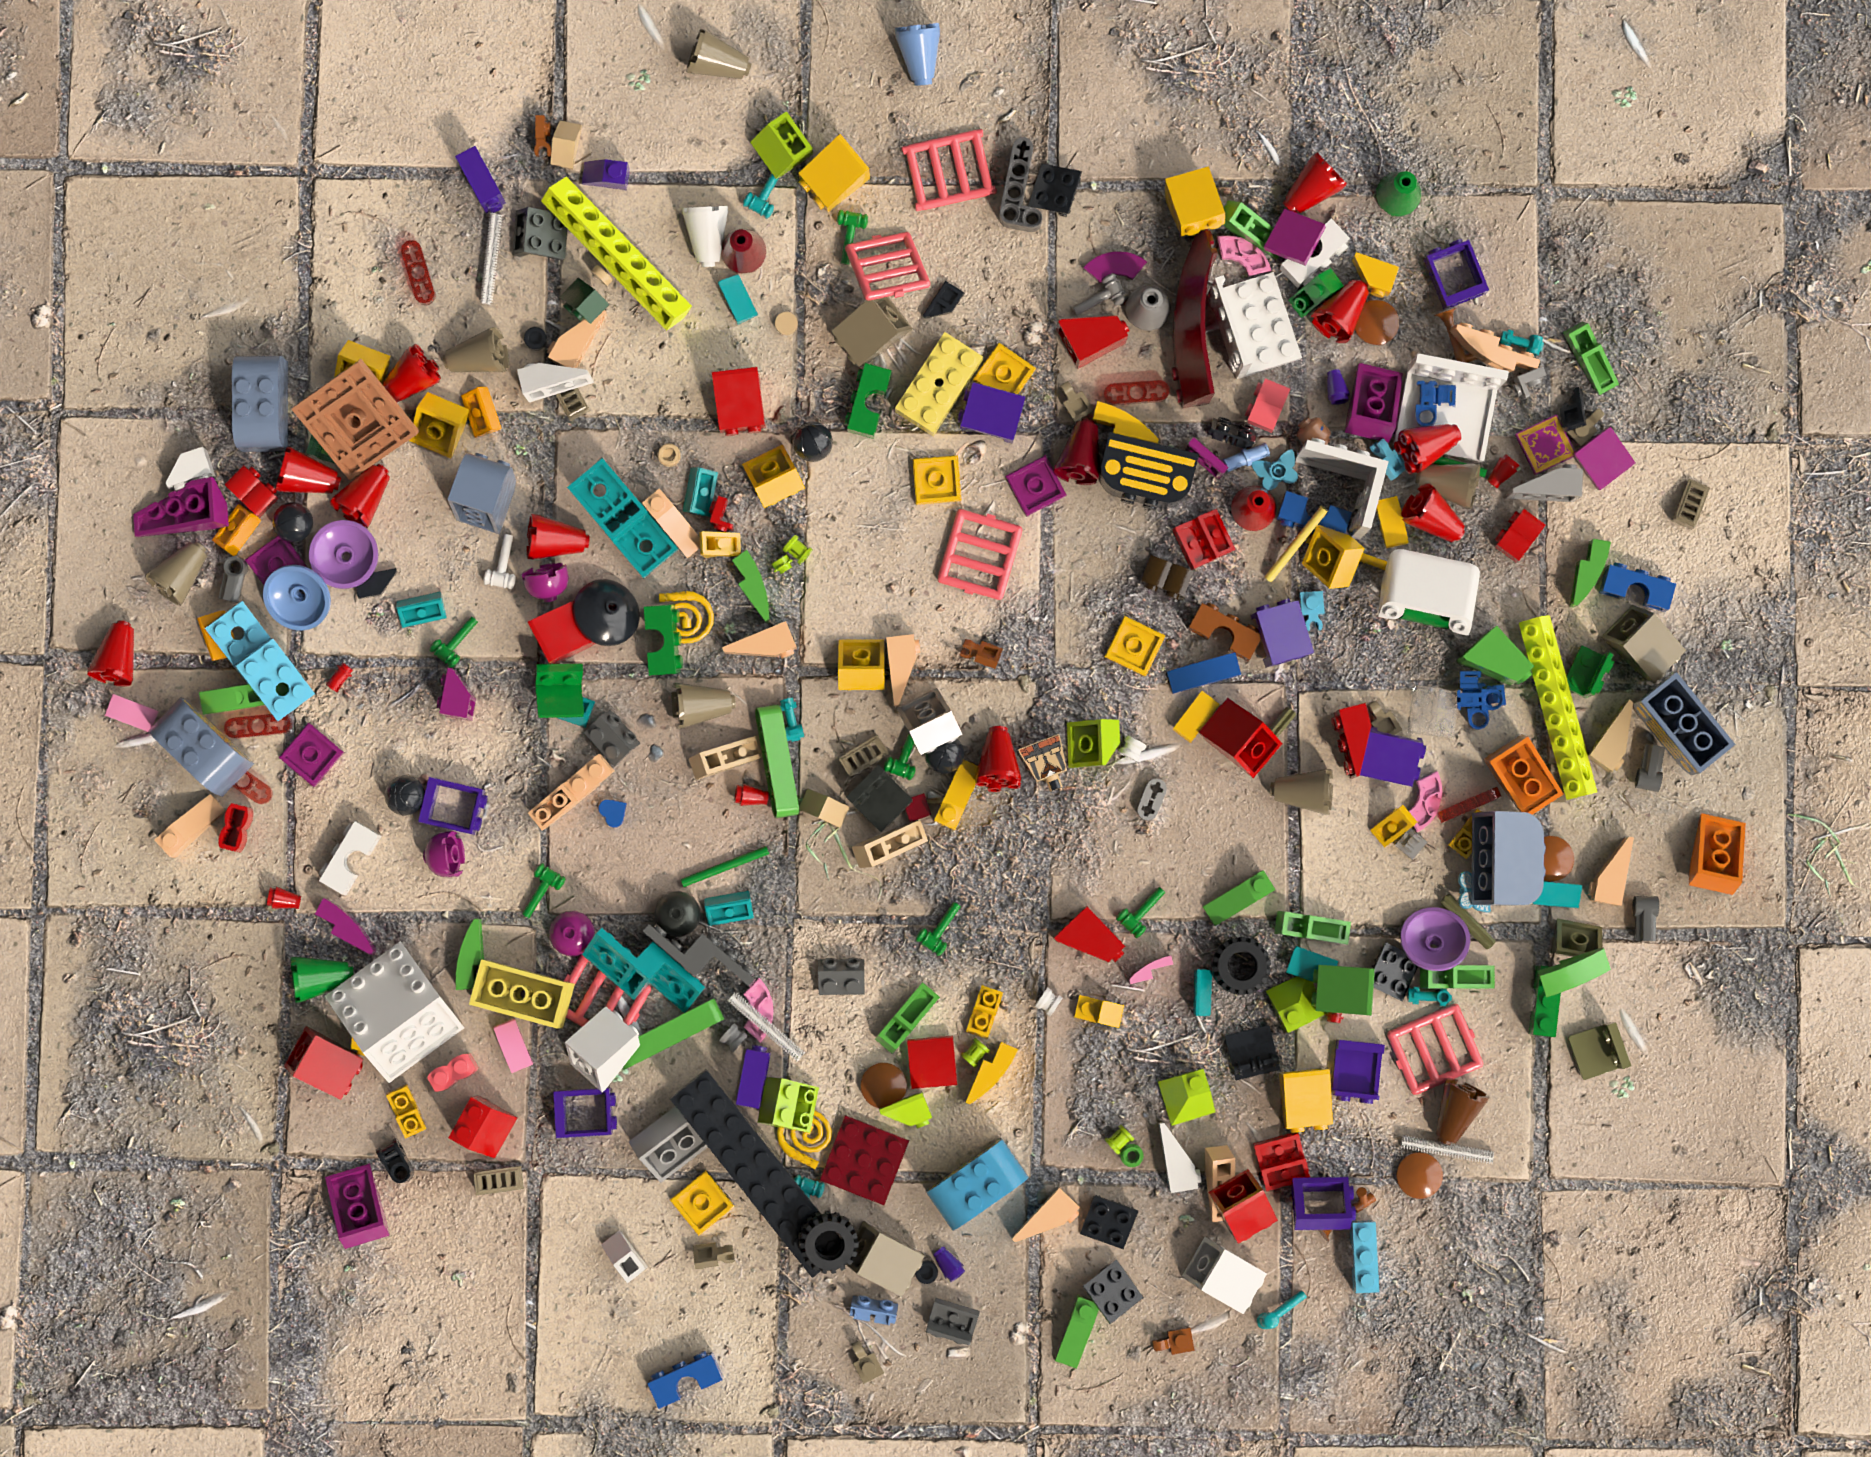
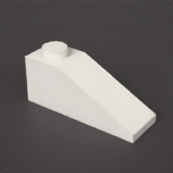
(547, 380)
(1179, 1168)

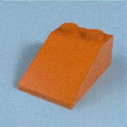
(1523, 775)
(1718, 854)

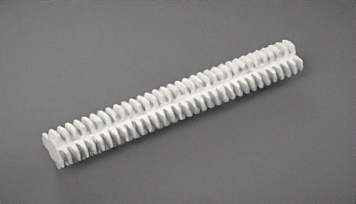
(490, 258)
(765, 1026)
(1447, 1149)

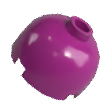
(546, 581)
(445, 854)
(571, 933)

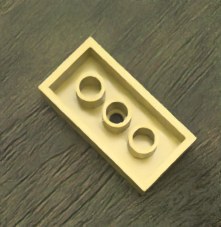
(925, 402)
(500, 989)

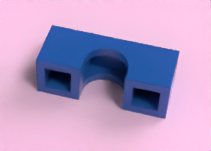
(1293, 513)
(1657, 590)
(665, 1385)

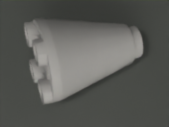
(1147, 315)

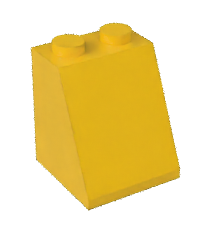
(834, 174)
(1194, 201)
(1306, 1099)

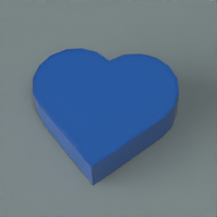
(613, 811)

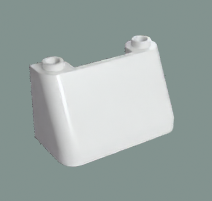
(1429, 586)

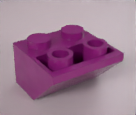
(457, 697)

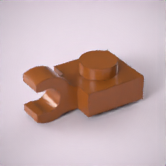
(542, 130)
(984, 653)
(1178, 1341)

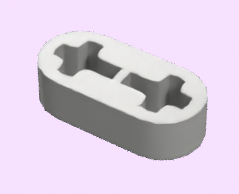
(1156, 802)

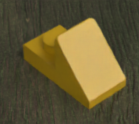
(719, 544)
(1393, 825)
(1098, 1011)

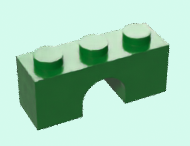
(872, 381)
(667, 659)
(1546, 1010)

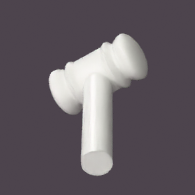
(500, 577)

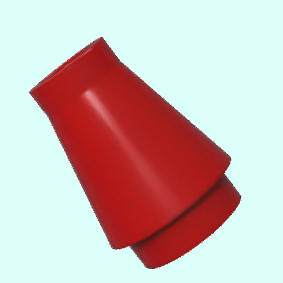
(1502, 471)
(748, 795)
(282, 899)

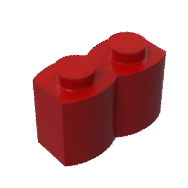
(251, 491)
(1519, 535)
(234, 833)

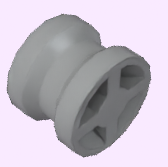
(733, 1037)

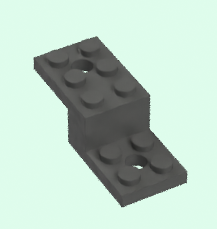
(700, 954)

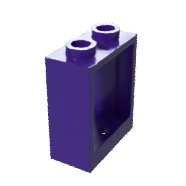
(481, 180)
(1463, 296)
(430, 800)
(753, 1077)
(560, 1113)
(1322, 1221)

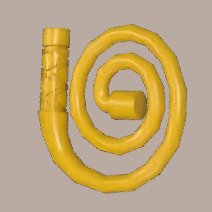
(686, 622)
(797, 1155)

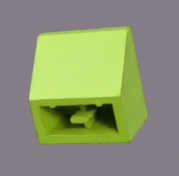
(782, 145)
(788, 1104)

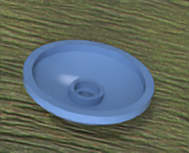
(291, 607)

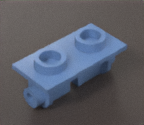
(884, 1310)

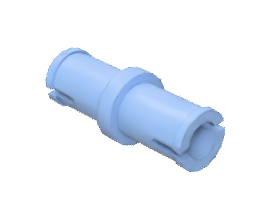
(1246, 457)

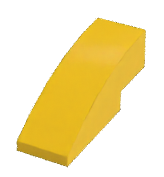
(1123, 423)
(990, 1073)

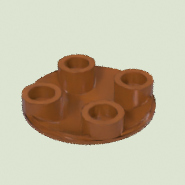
(1377, 323)
(1557, 858)
(883, 1085)
(1419, 1175)

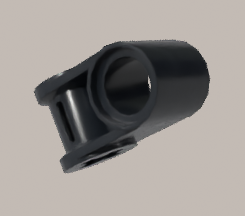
(395, 1160)

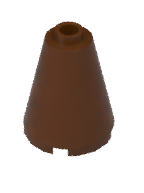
(1458, 1110)

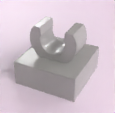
(1410, 843)

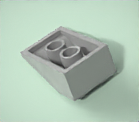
(1558, 485)
(929, 721)

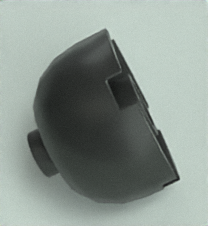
(677, 913)

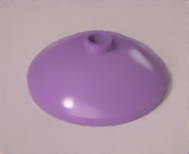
(328, 550)
(1439, 928)

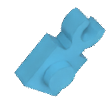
(1312, 605)

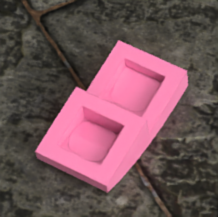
(131, 713)
(1145, 972)
(513, 1045)

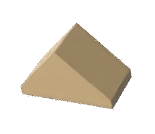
(565, 144)
(824, 808)

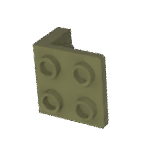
(1599, 1050)

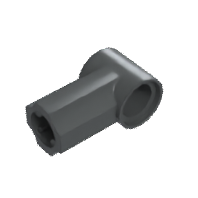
(233, 582)
(1649, 774)
(1645, 912)

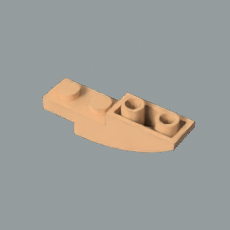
(1485, 348)
(571, 792)

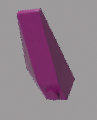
(190, 509)

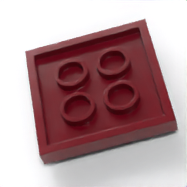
(864, 1160)

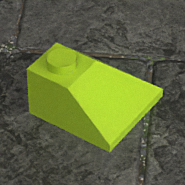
(1092, 742)
(1293, 1003)
(1187, 1096)
(909, 1111)

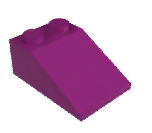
(1374, 403)
(357, 1206)

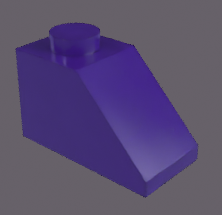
(606, 174)

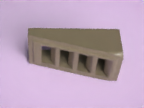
(577, 412)
(1682, 520)
(851, 772)
(479, 1184)

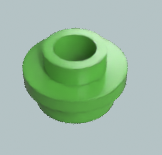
(1139, 1155)

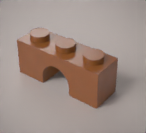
(1244, 638)

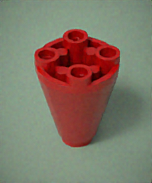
(1313, 185)
(411, 374)
(1425, 445)
(998, 762)

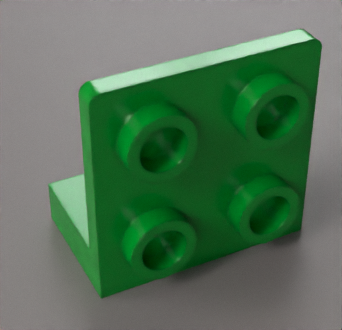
(1587, 672)
(559, 690)

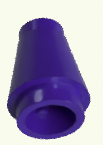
(1337, 388)
(949, 1264)

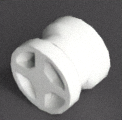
(1132, 748)
(1048, 1001)

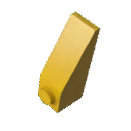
(957, 796)

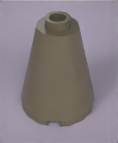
(716, 58)
(479, 354)
(1454, 482)
(178, 572)
(699, 704)
(1305, 790)

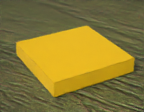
(1004, 371)
(937, 480)
(1134, 646)
(702, 1203)

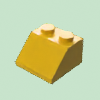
(375, 360)
(439, 424)
(773, 476)
(1332, 557)
(861, 664)

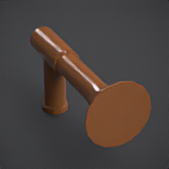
(1447, 318)
(1363, 1202)

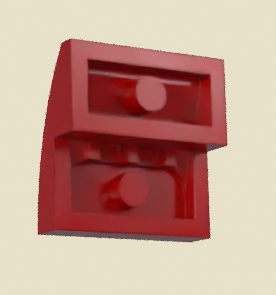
(1203, 539)
(932, 1062)
(1281, 1160)

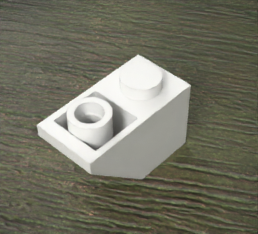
(189, 467)
(624, 1256)

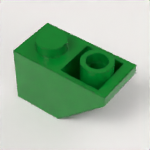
(1316, 292)

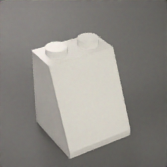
(602, 1047)
(1224, 1275)

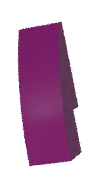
(345, 926)

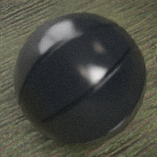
(812, 441)
(292, 522)
(945, 757)
(404, 795)

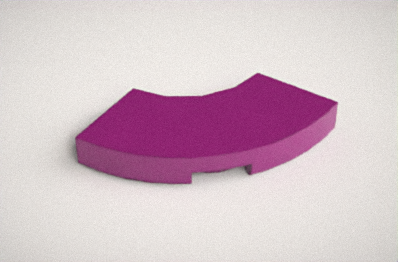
(1116, 263)

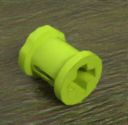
(797, 549)
(975, 1052)
(1119, 1139)

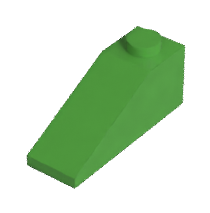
(1247, 225)
(1239, 897)
(1077, 1331)

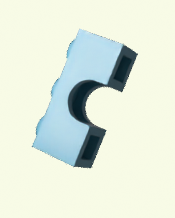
(1365, 1258)

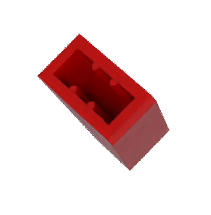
(1091, 937)

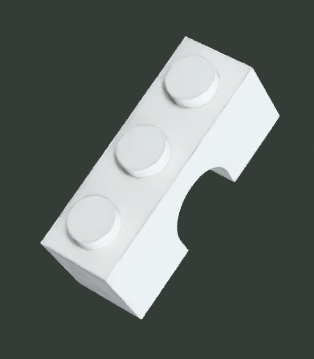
(1331, 242)
(336, 873)

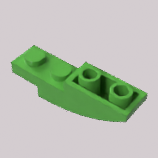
(233, 698)

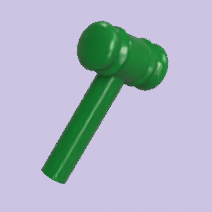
(852, 221)
(446, 652)
(900, 766)
(548, 878)
(1132, 922)
(932, 940)

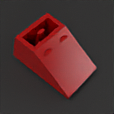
(1354, 730)

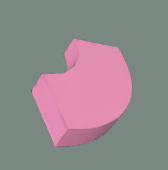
(1244, 253)
(1427, 800)
(761, 1000)

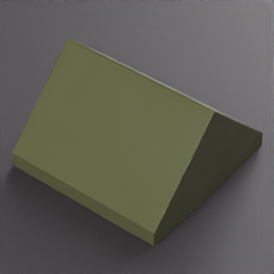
(1575, 938)

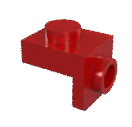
(717, 510)

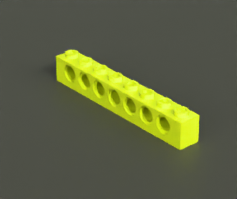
(616, 253)
(1558, 707)

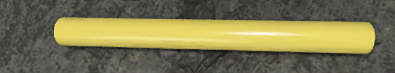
(1296, 543)

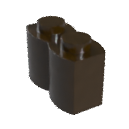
(1166, 577)

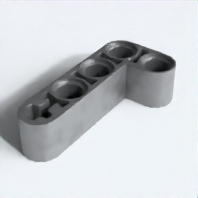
(1019, 183)

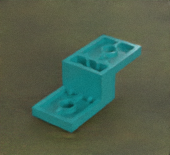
(622, 518)
(650, 967)

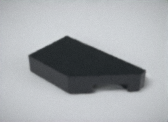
(944, 301)
(1573, 412)
(376, 584)

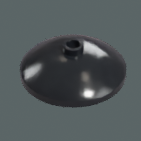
(598, 621)

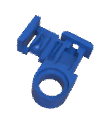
(1433, 395)
(1470, 692)
(1490, 699)

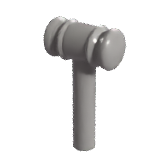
(1113, 290)

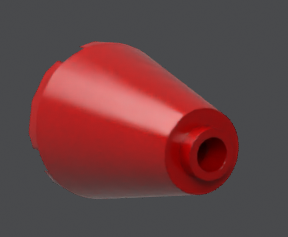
(1341, 312)
(305, 475)
(362, 495)
(1248, 514)
(1432, 514)
(553, 538)
(115, 656)

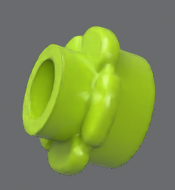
(782, 564)

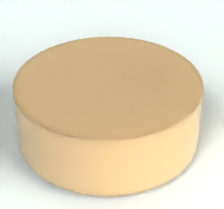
(601, 275)
(786, 323)
(669, 455)

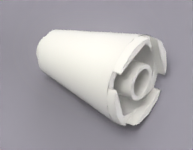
(706, 232)

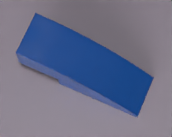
(1204, 673)

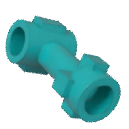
(1533, 344)
(793, 731)
(1442, 996)

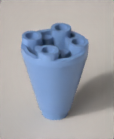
(919, 50)

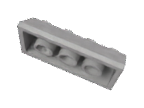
(667, 1144)

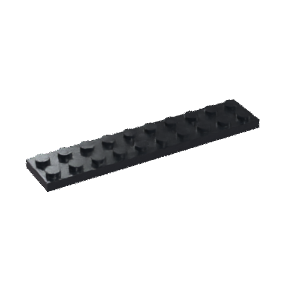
(750, 1163)

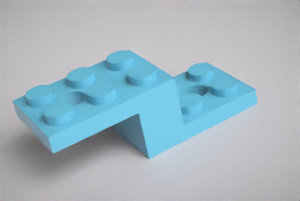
(259, 661)

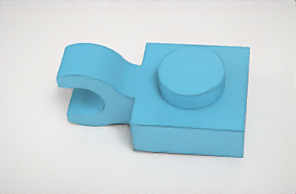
(1396, 462)

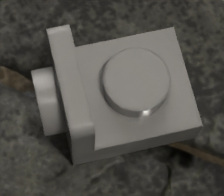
(1531, 378)

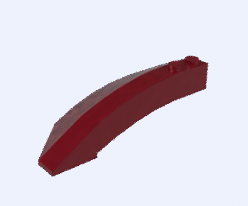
(1189, 334)

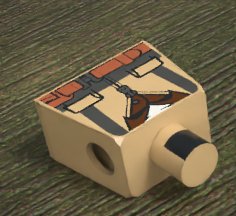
(1045, 761)

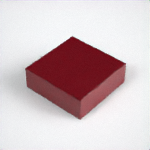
(918, 808)

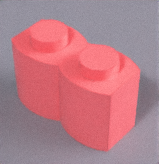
(1268, 405)
(447, 1076)

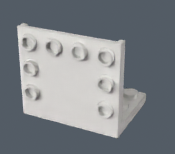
(1253, 324)
(1474, 401)
(1352, 464)
(393, 1012)

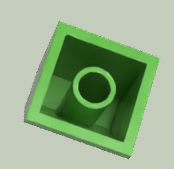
(1497, 658)
(1343, 989)

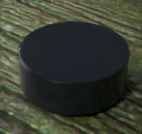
(535, 338)
(927, 1273)

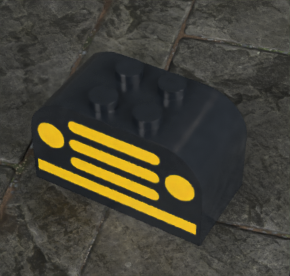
(1146, 472)

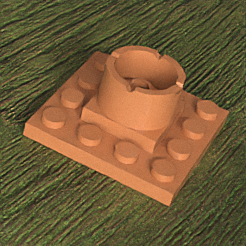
(355, 419)

